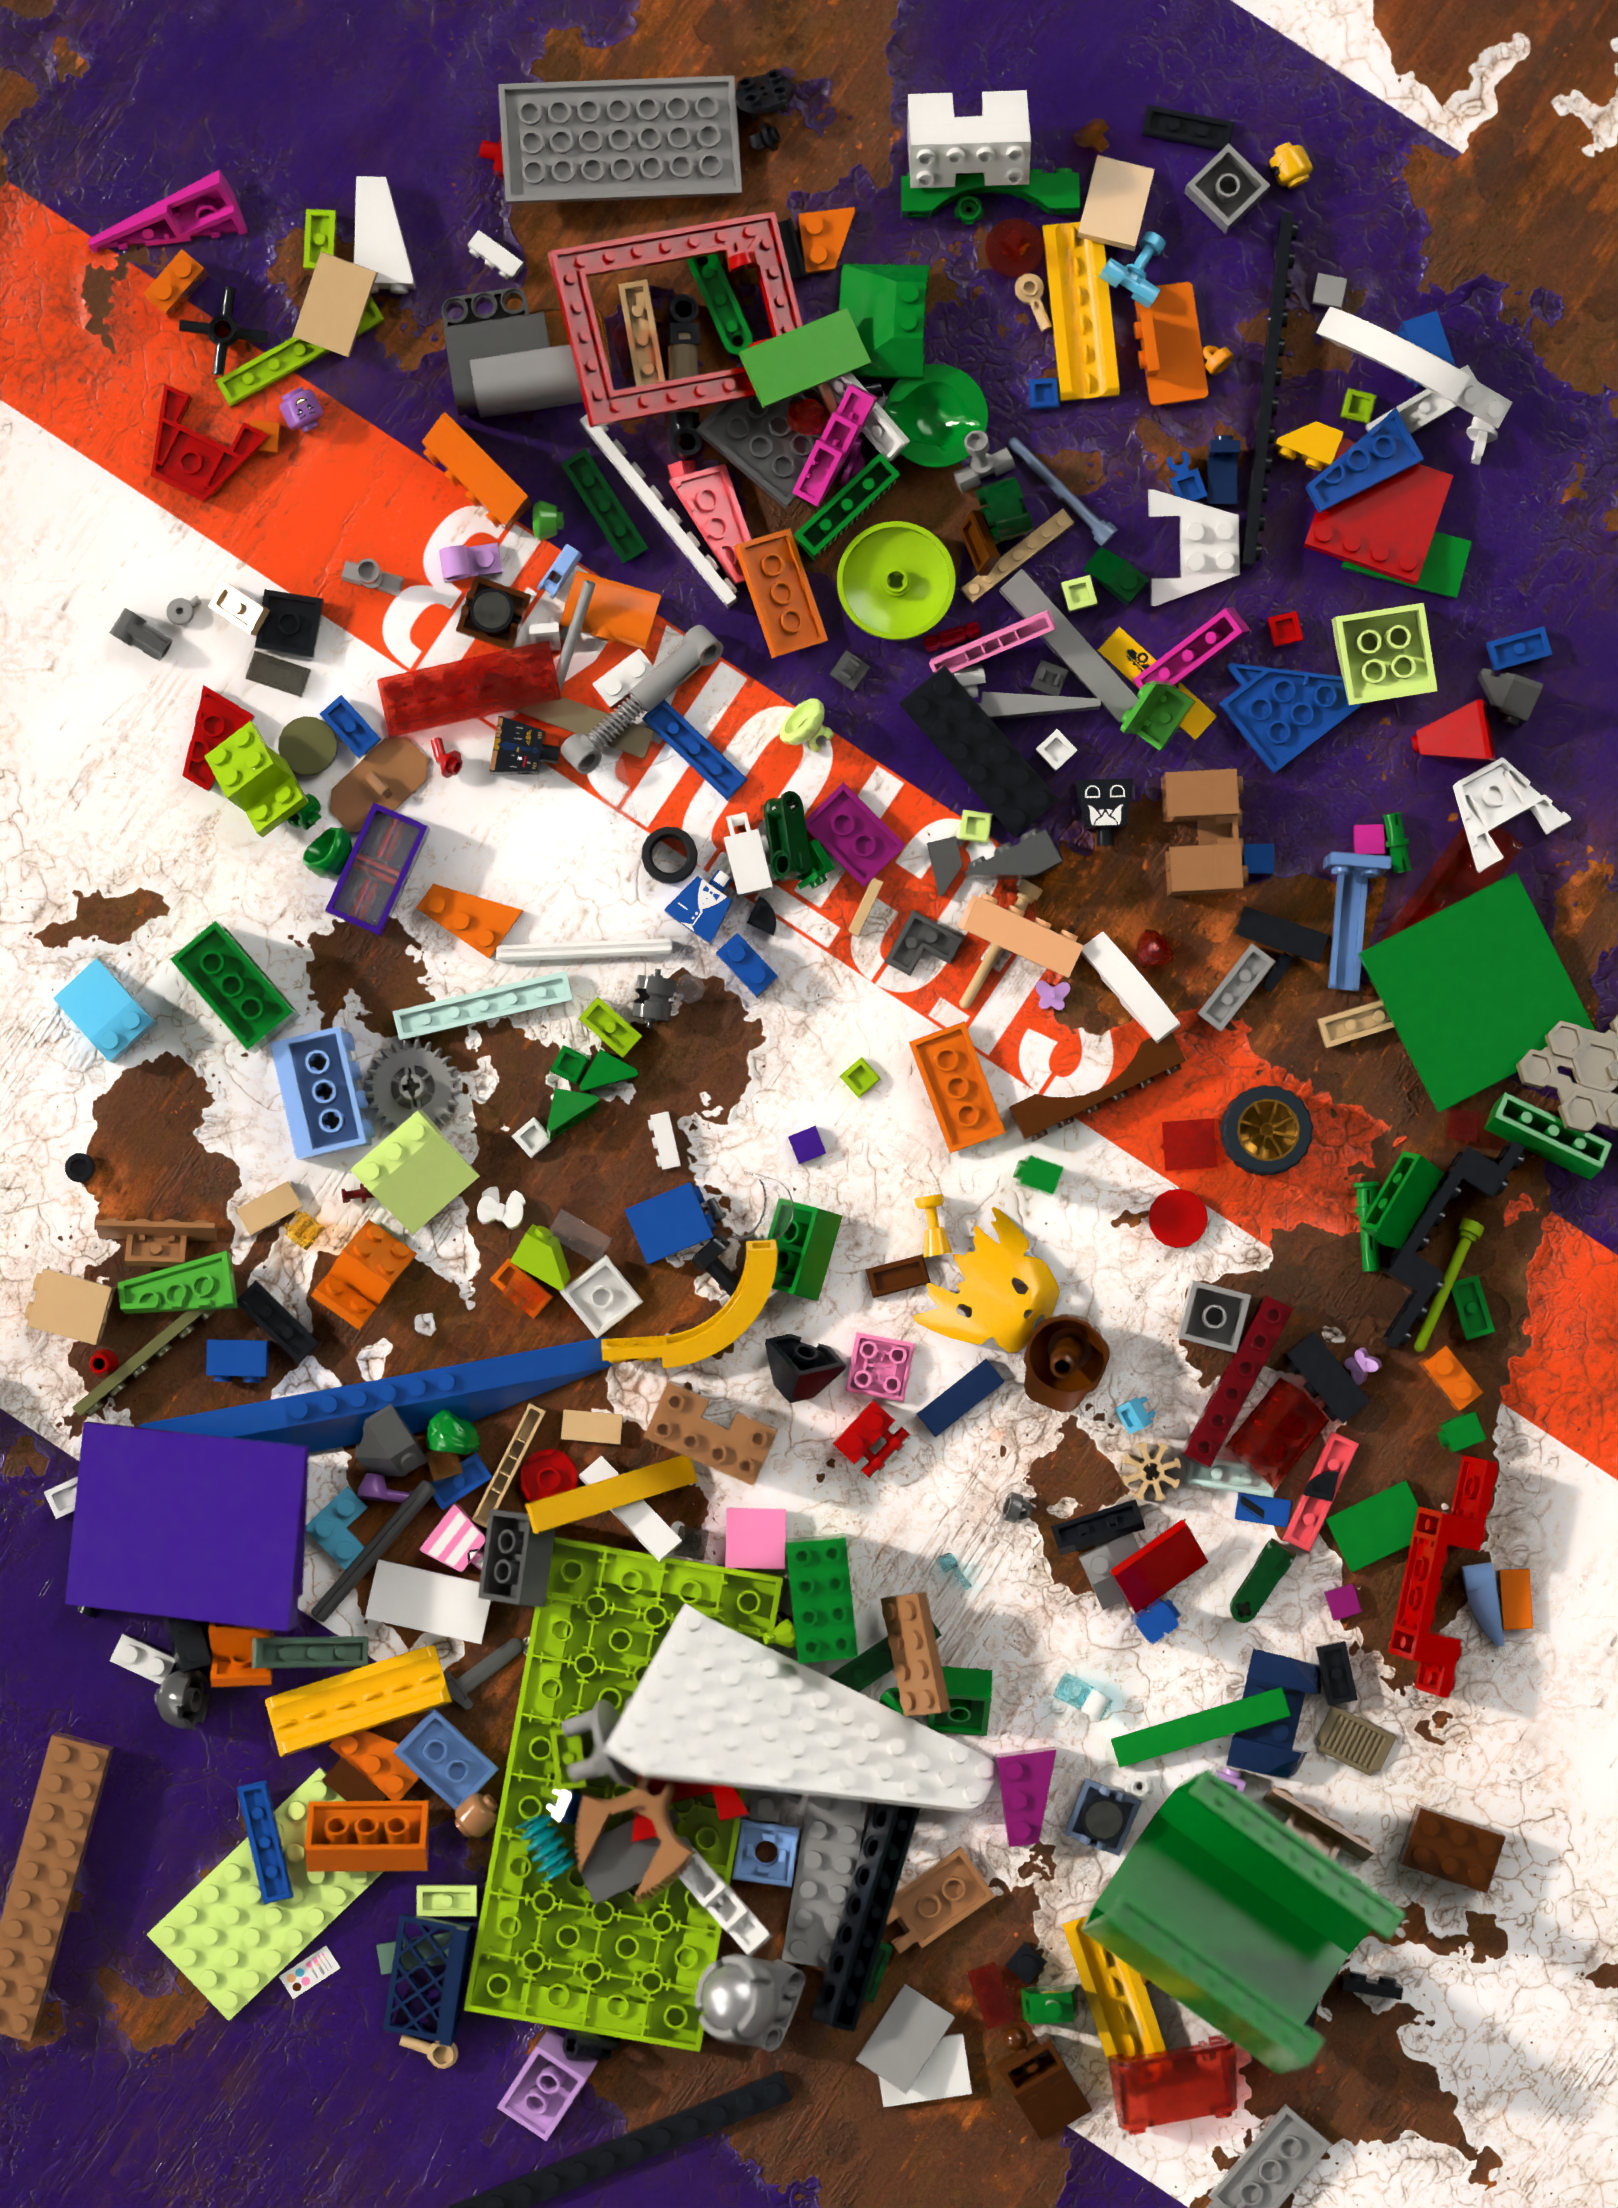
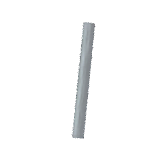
(574, 631)

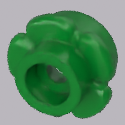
(971, 202)

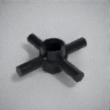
(224, 319)

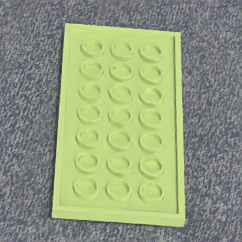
(235, 1942)

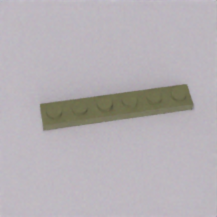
(138, 1363)

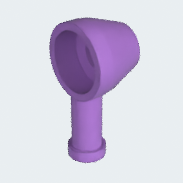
(374, 1488)

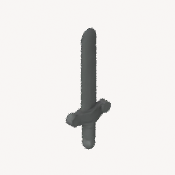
(479, 1673)

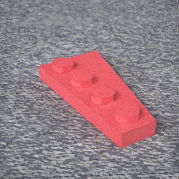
(716, 513)

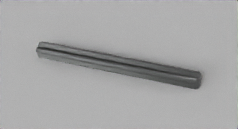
(373, 1550)

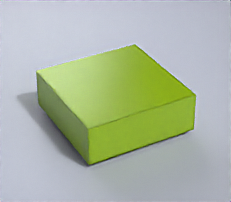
(1358, 406)
(860, 1077)

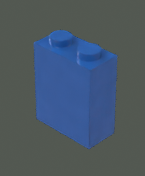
(670, 1222)

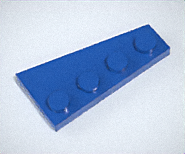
(1370, 461)

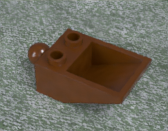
(1043, 2084)

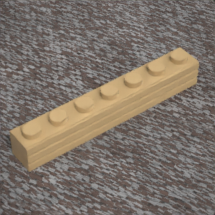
(1018, 555)
(510, 1463)

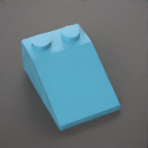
(105, 1011)

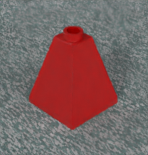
(1459, 735)

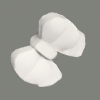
(490, 1208)

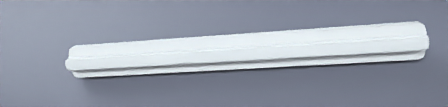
(581, 950)

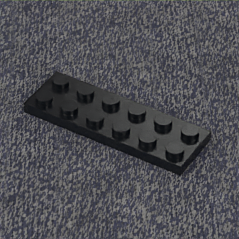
(979, 751)

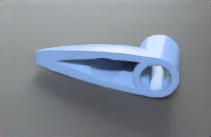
(1483, 1599)

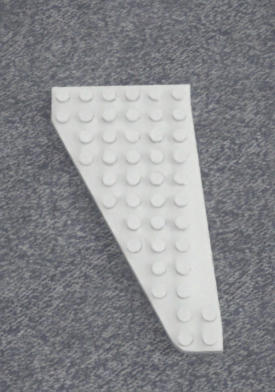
(758, 1720)

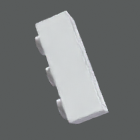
(495, 255)
(664, 1140)

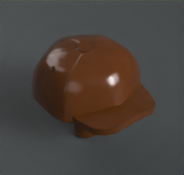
(1064, 1361)

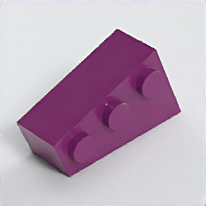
(1024, 1792)

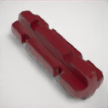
(952, 636)

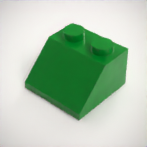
(969, 1702)

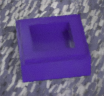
(807, 1144)

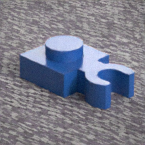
(1186, 483)

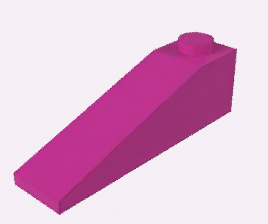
(1196, 649)

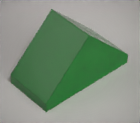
(606, 1071)
(568, 1110)

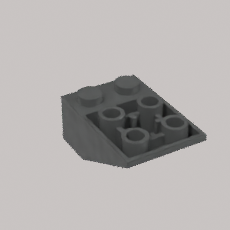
(1024, 860)

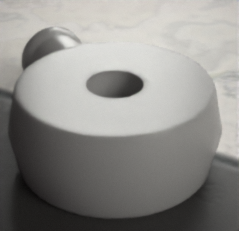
(188, 610)

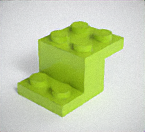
(256, 779)

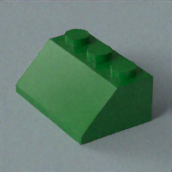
(806, 1251)

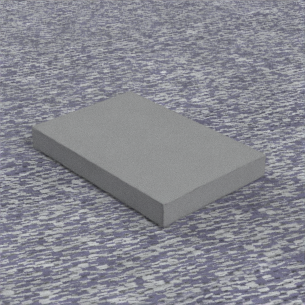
(905, 2038)

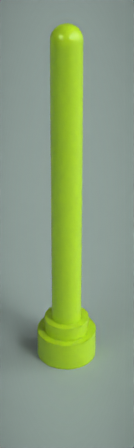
(1469, 1232)

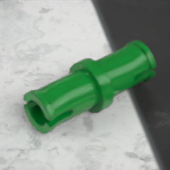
(1397, 842)

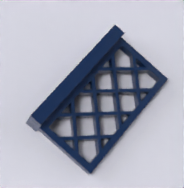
(453, 1985)

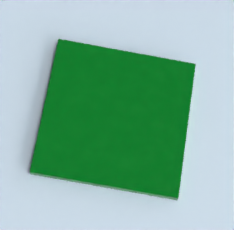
(1473, 990)

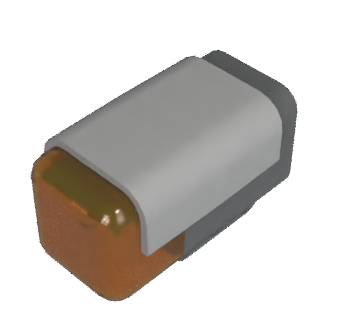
(510, 356)

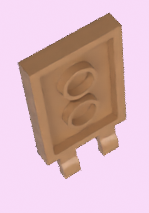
(938, 1900)

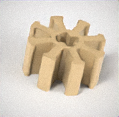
(1160, 1467)

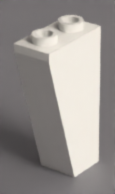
(379, 236)

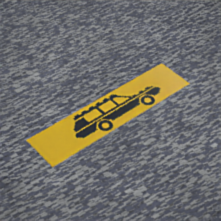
(1133, 659)

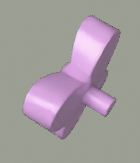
(1051, 995)
(1361, 1365)

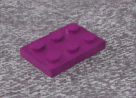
(853, 834)

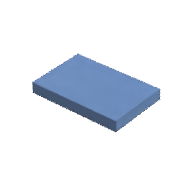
(445, 1759)

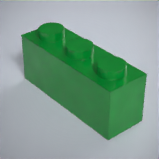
(1038, 1175)
(1401, 1200)

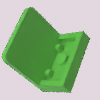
(1157, 713)

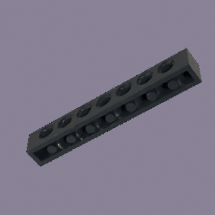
(865, 1916)

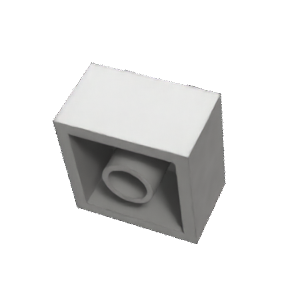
(1227, 188)
(1213, 1316)

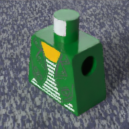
(1049, 2004)

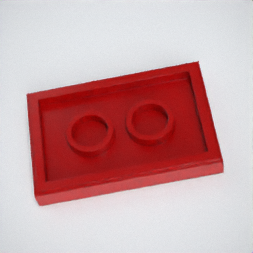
(1159, 1566)

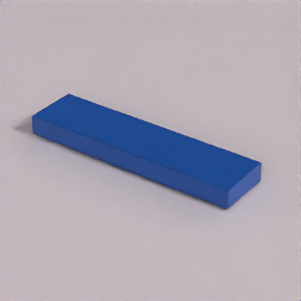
(695, 749)
(265, 1842)

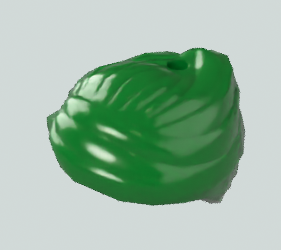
(328, 853)
(452, 1434)

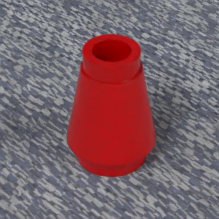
(110, 1359)

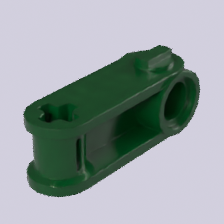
(787, 837)
(1261, 1580)

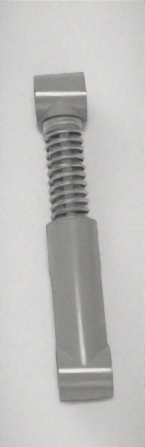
(697, 649)

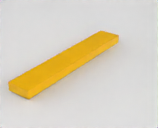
(611, 1493)

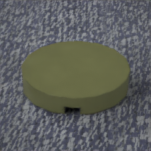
(308, 745)

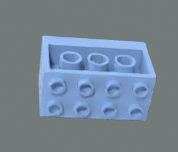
(302, 1088)

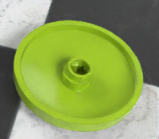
(896, 580)

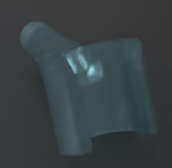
(948, 1563)

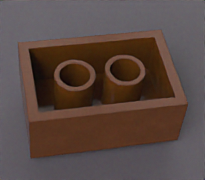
(1451, 1848)

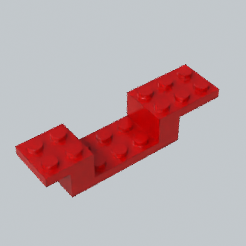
(1422, 1583)

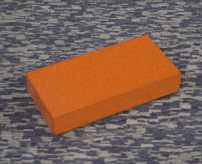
(508, 1271)
(1515, 1599)

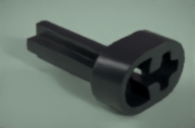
(708, 1259)

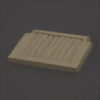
(1354, 1741)

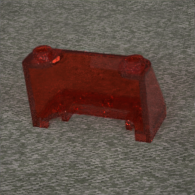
(1174, 2084)

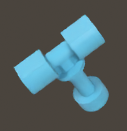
(1133, 275)

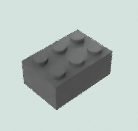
(515, 1560)

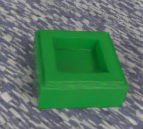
(569, 1064)

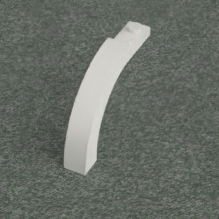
(1414, 363)

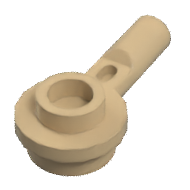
(1029, 290)
(439, 2055)

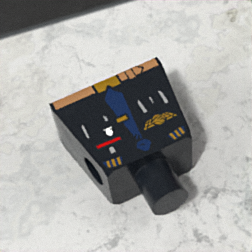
(520, 749)

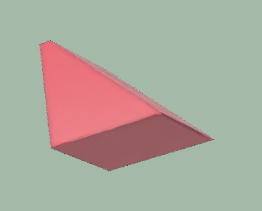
(681, 468)

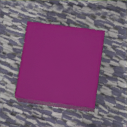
(1342, 1601)

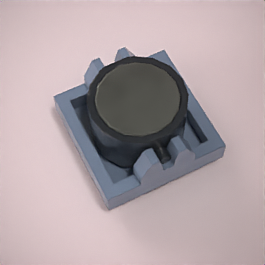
(1102, 1817)

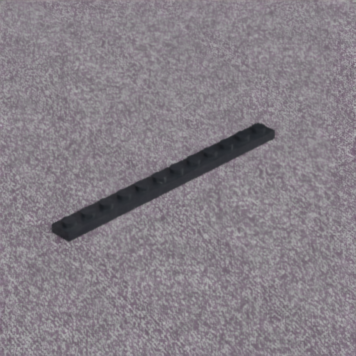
(1270, 378)
(634, 2145)

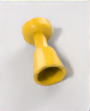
(935, 1236)

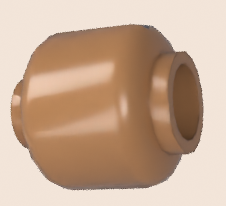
(476, 1815)

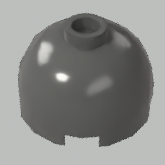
(182, 1699)

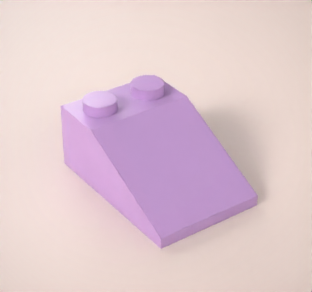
(545, 2086)

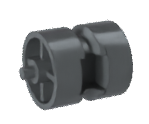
(653, 998)

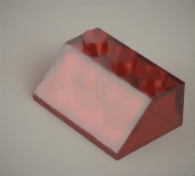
(1277, 1432)

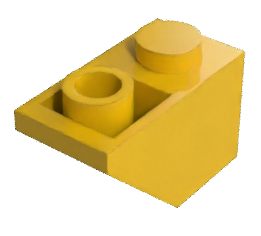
(1311, 443)

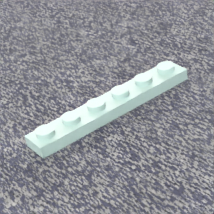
(482, 1005)

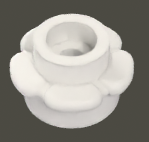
(1139, 1778)

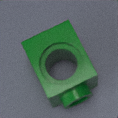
(1460, 1432)

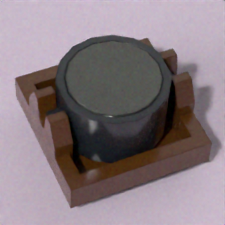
(493, 613)

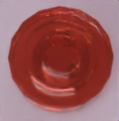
(808, 417)

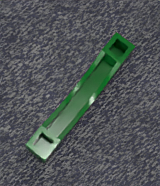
(1052, 192)

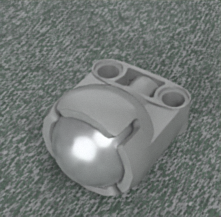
(749, 2000)

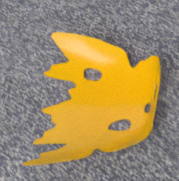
(989, 1291)

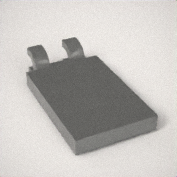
(620, 1863)

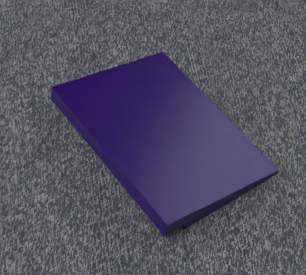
(189, 1526)

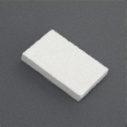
(941, 2077)

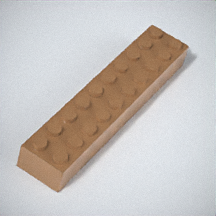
(47, 1877)

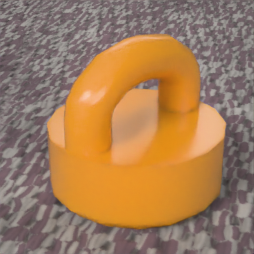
(1219, 360)

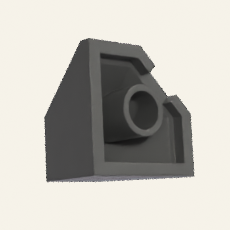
(1510, 695)
(389, 1445)

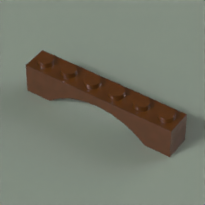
(1041, 1111)

